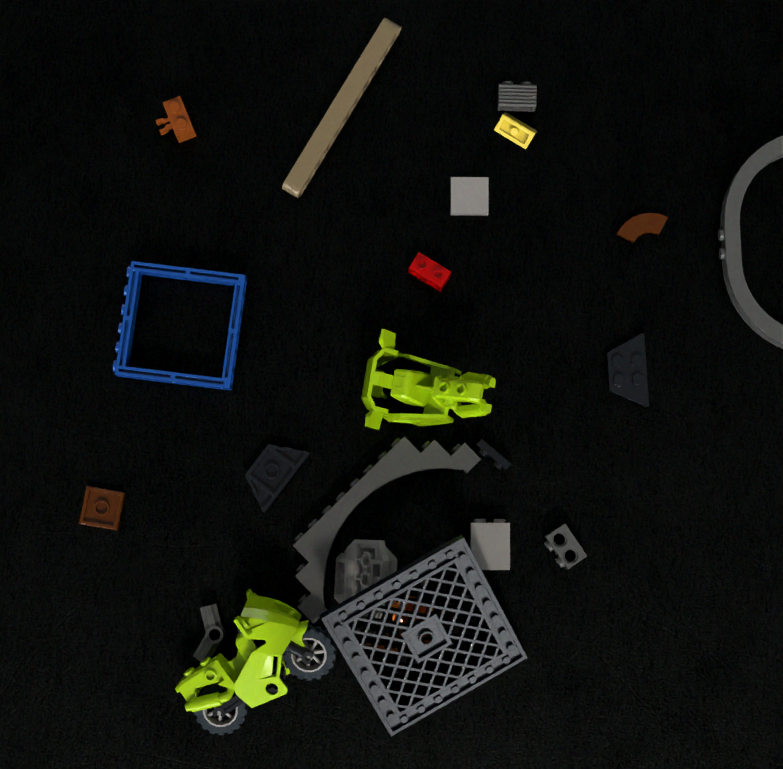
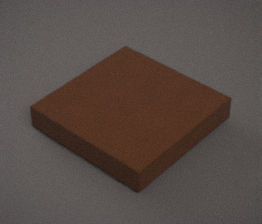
(102, 508)

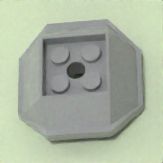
(361, 567)

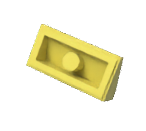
(515, 130)

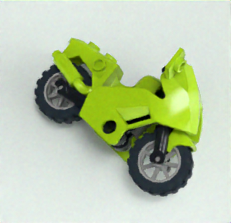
(265, 639)

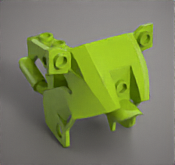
(432, 391)

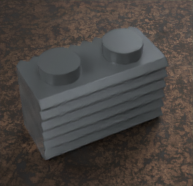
(517, 97)

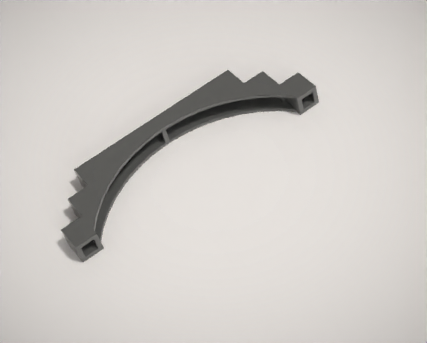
(318, 540)

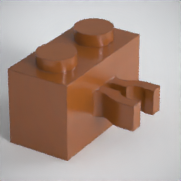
(178, 120)

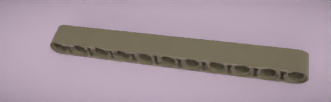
(341, 108)

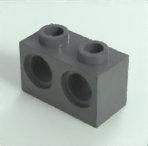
(569, 543)

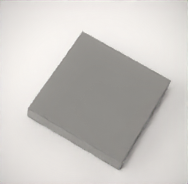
(470, 196)

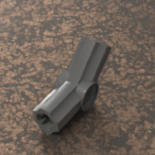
(211, 621)

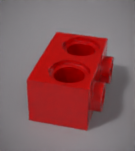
(429, 271)

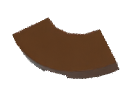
(641, 225)

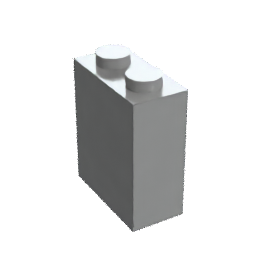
(491, 544)

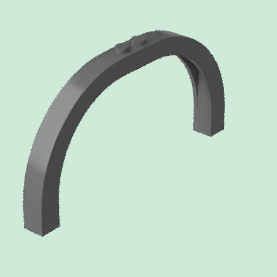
(731, 245)

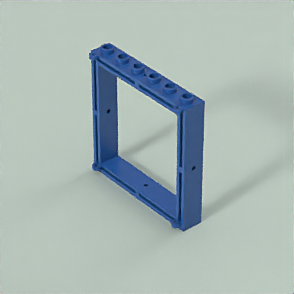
(129, 313)

